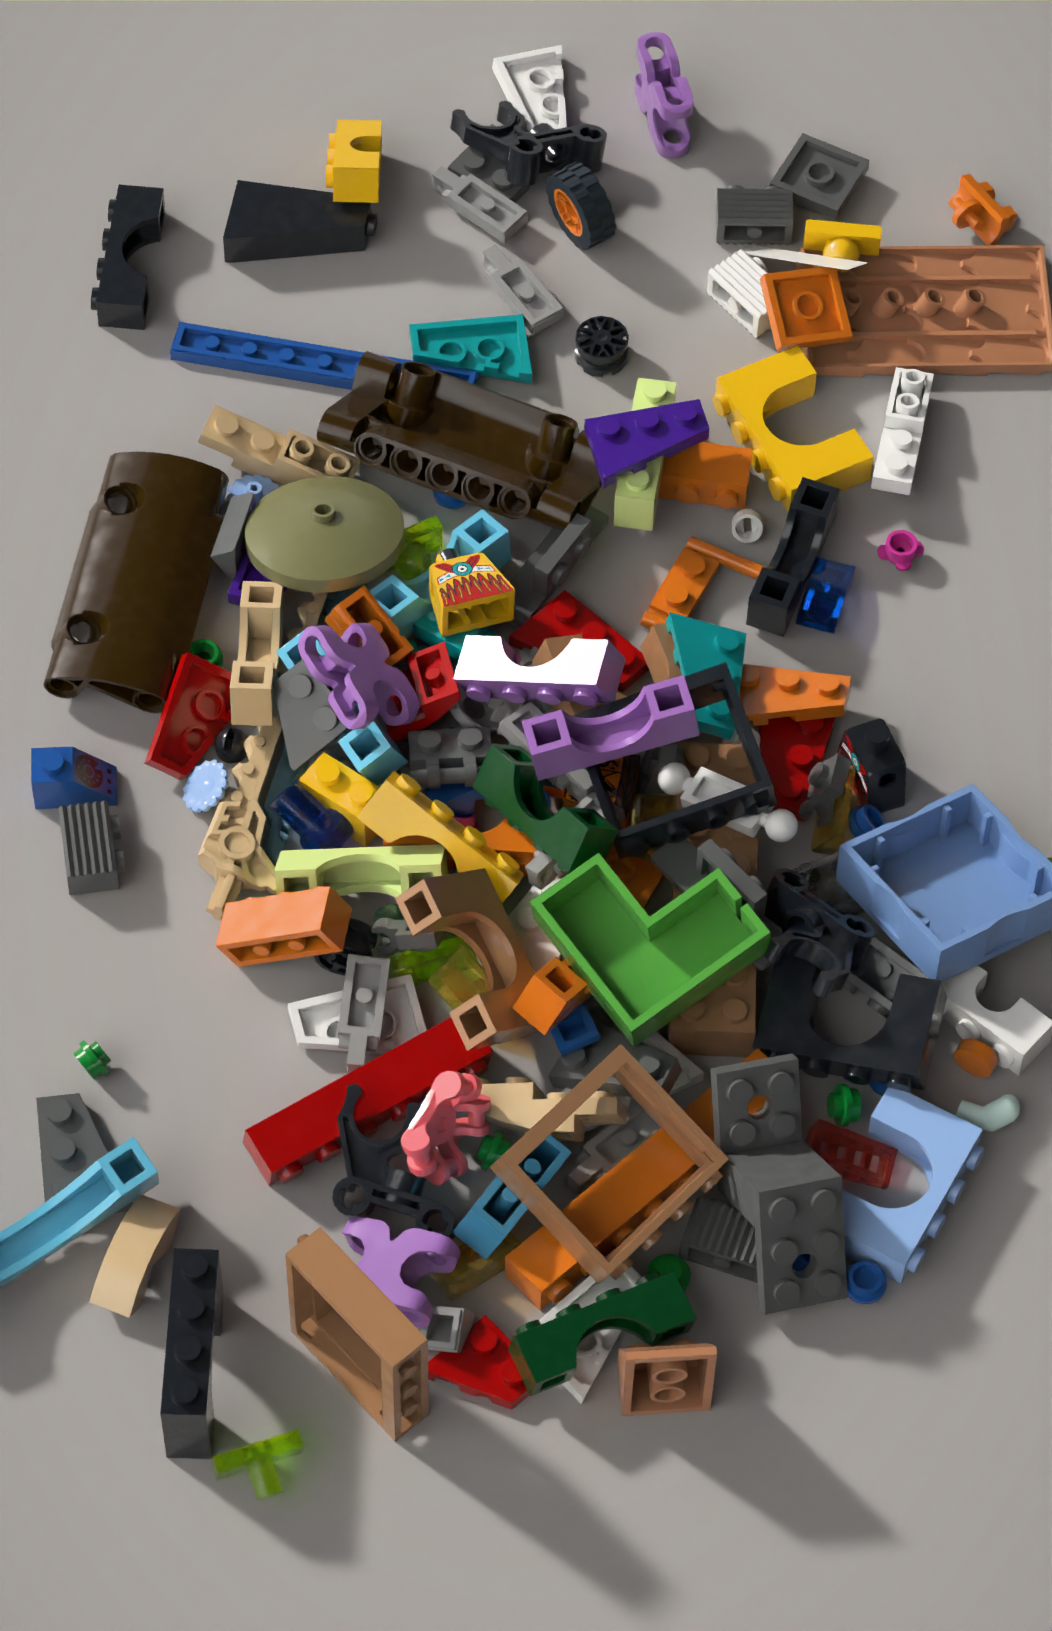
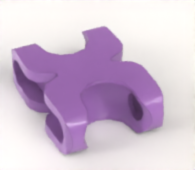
(663, 94)
(358, 675)
(401, 1262)

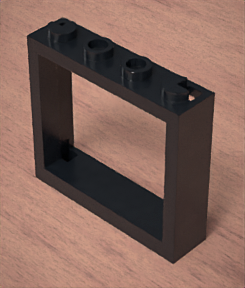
(705, 689)

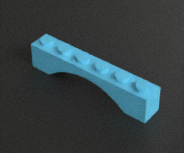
(77, 1208)

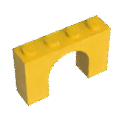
(761, 389)

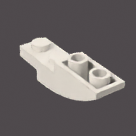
(902, 431)

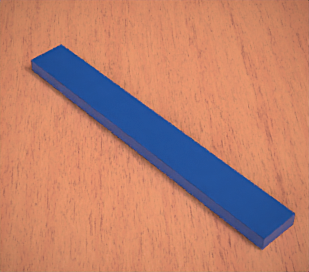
(278, 356)

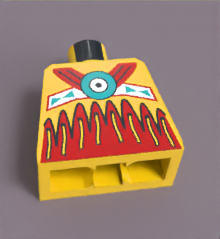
(468, 592)

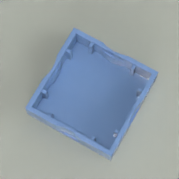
(950, 883)

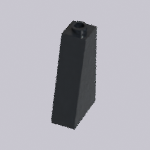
(293, 222)

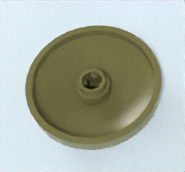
(324, 534)

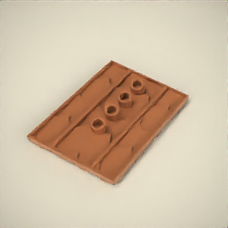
(943, 312)

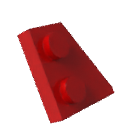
(482, 1366)

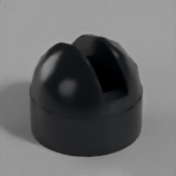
(237, 751)

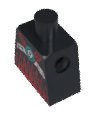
(875, 757)

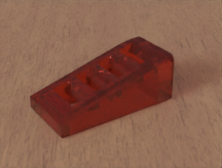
(838, 1136)

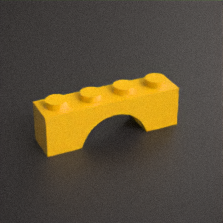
(402, 811)

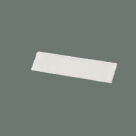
(802, 257)

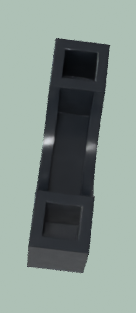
(135, 222)
(802, 540)

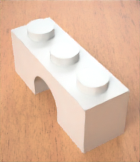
(1013, 1034)

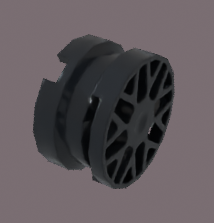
(608, 336)
(358, 941)

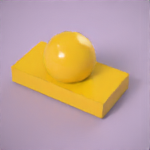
(842, 239)

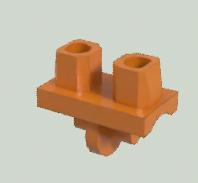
(976, 208)

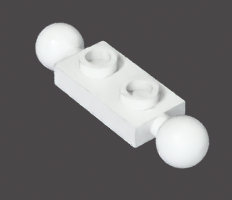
(675, 779)

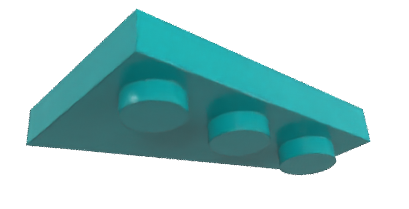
(487, 345)
(703, 646)

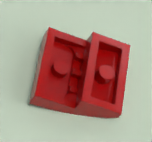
(433, 682)

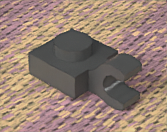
(826, 784)
(401, 937)

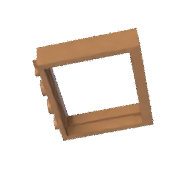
(665, 1113)
(357, 1333)

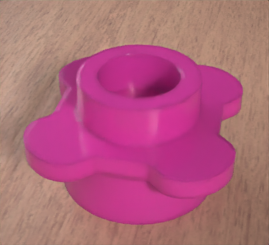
(903, 541)

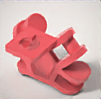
(436, 1130)

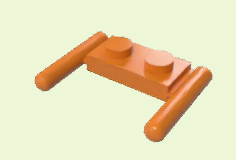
(691, 579)

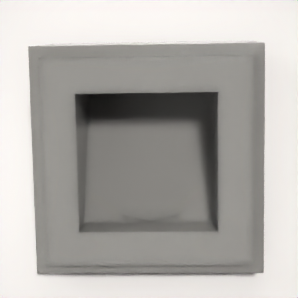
(448, 1329)

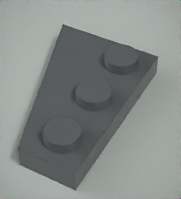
(67, 1142)

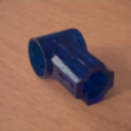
(310, 819)

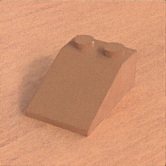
(666, 1377)

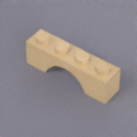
(257, 662)

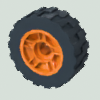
(580, 205)

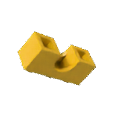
(355, 161)

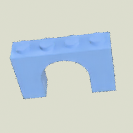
(943, 1150)

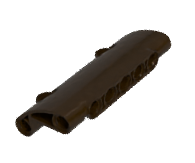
(464, 441)
(138, 579)

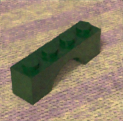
(512, 787)
(650, 1310)

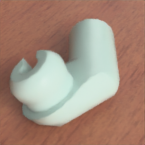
(991, 1116)

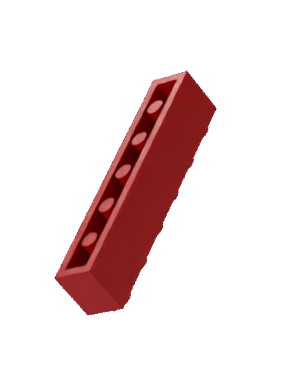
(390, 1082)

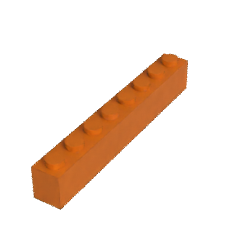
(612, 1207)

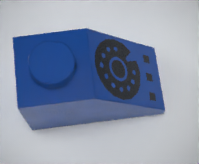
(70, 777)

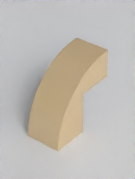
(136, 1246)

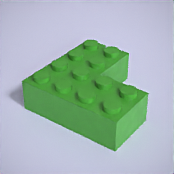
(645, 965)

